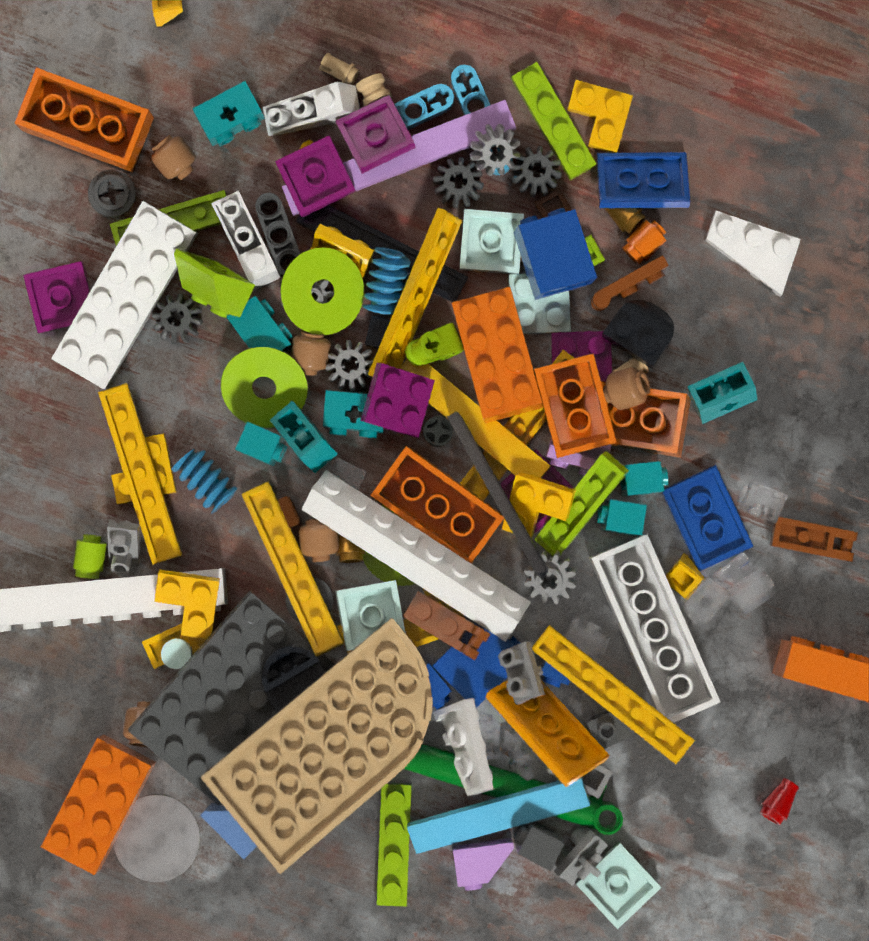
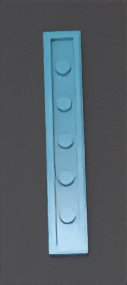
(497, 814)

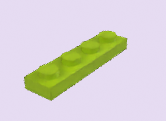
(553, 121)
(194, 213)
(588, 498)
(394, 844)

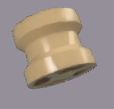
(372, 88)

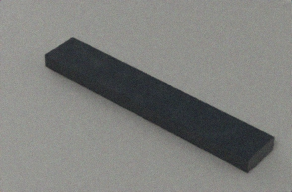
(449, 282)
(498, 494)

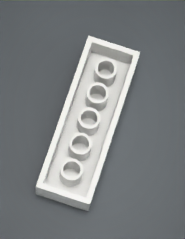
(124, 296)
(654, 629)

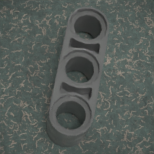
(276, 222)

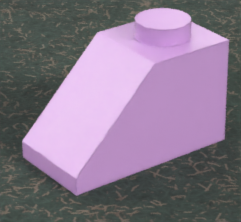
(480, 861)

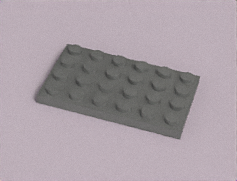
(218, 693)

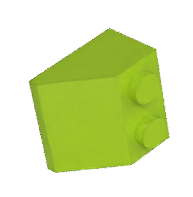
(213, 284)

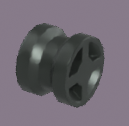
(438, 426)

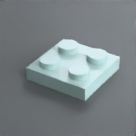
(490, 242)
(539, 315)
(367, 609)
(620, 887)

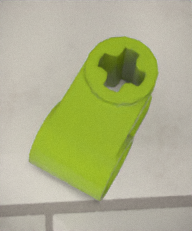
(434, 346)

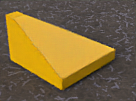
(166, 10)
(684, 576)

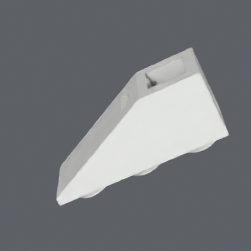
(311, 109)
(246, 240)

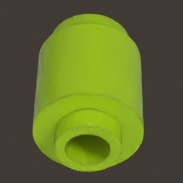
(89, 556)

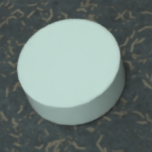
(176, 653)

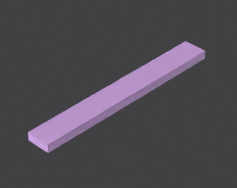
(430, 146)

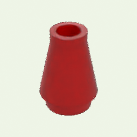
(779, 802)

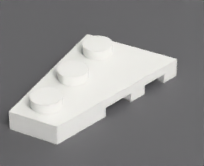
(757, 249)
(465, 737)

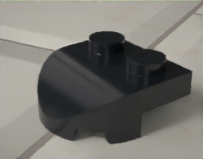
(641, 331)
(289, 674)

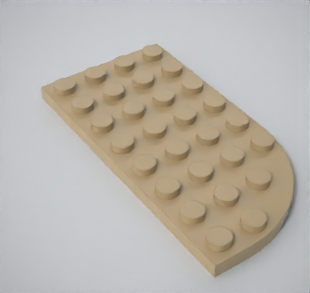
(328, 747)

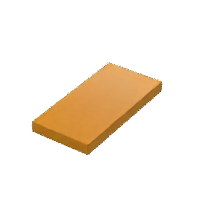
(551, 733)

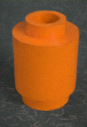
(644, 241)

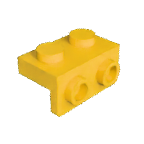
(355, 249)

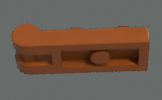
(628, 284)
(812, 539)
(445, 624)

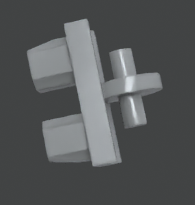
(123, 546)
(522, 672)
(582, 858)

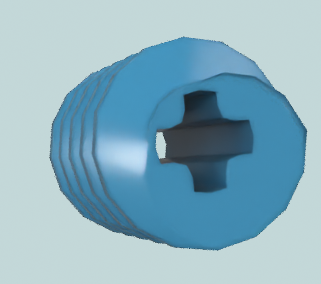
(388, 281)
(204, 479)

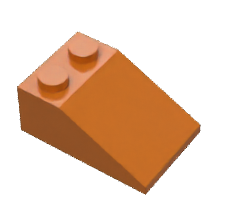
(575, 405)
(653, 426)

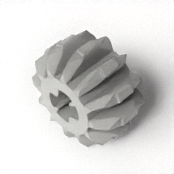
(501, 140)
(347, 355)

